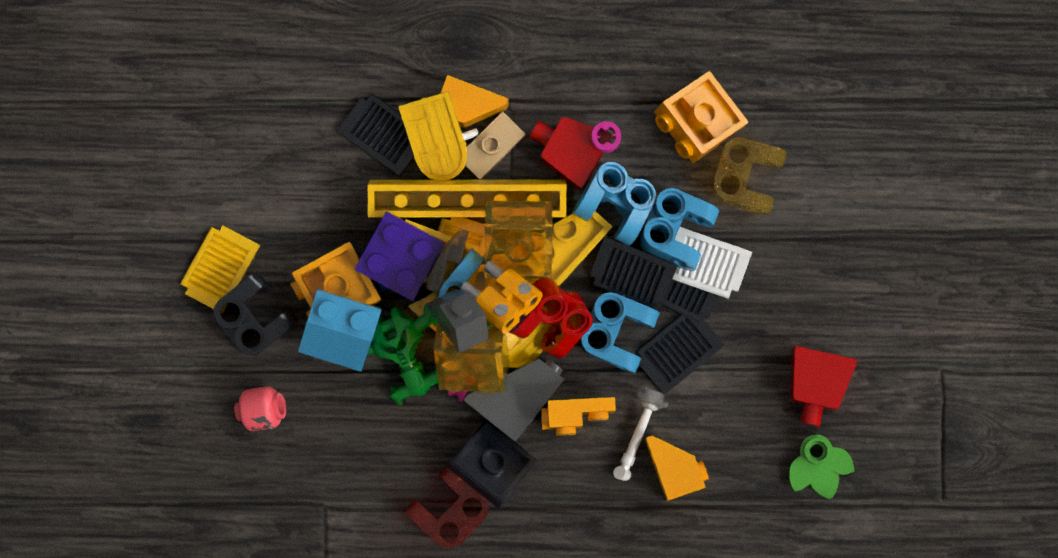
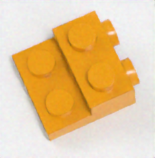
(699, 117)
(337, 275)
(566, 415)

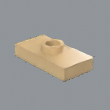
(492, 145)

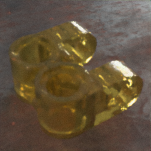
(739, 173)

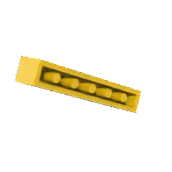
(459, 197)

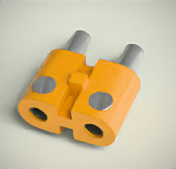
(506, 299)

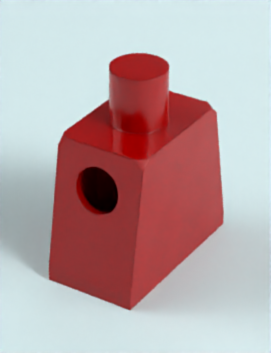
(569, 150)
(818, 381)

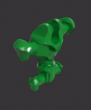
(397, 341)

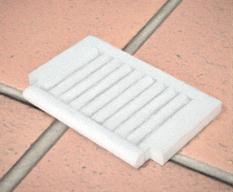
(719, 267)

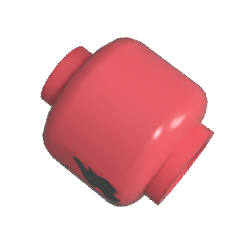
(260, 408)

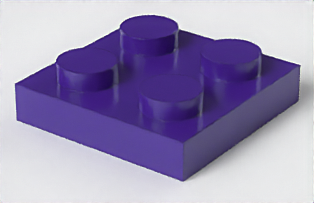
(399, 255)

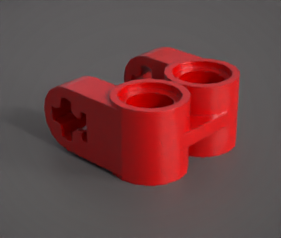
(563, 309)

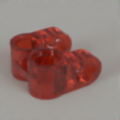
(454, 514)

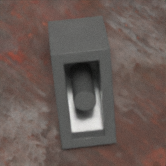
(460, 319)

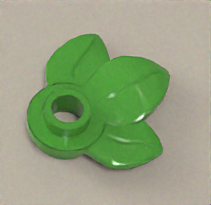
(822, 471)

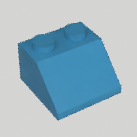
(339, 330)

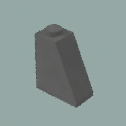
(525, 395)

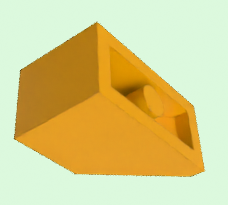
(472, 102)
(676, 469)

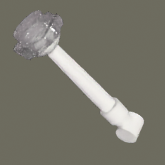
(651, 401)

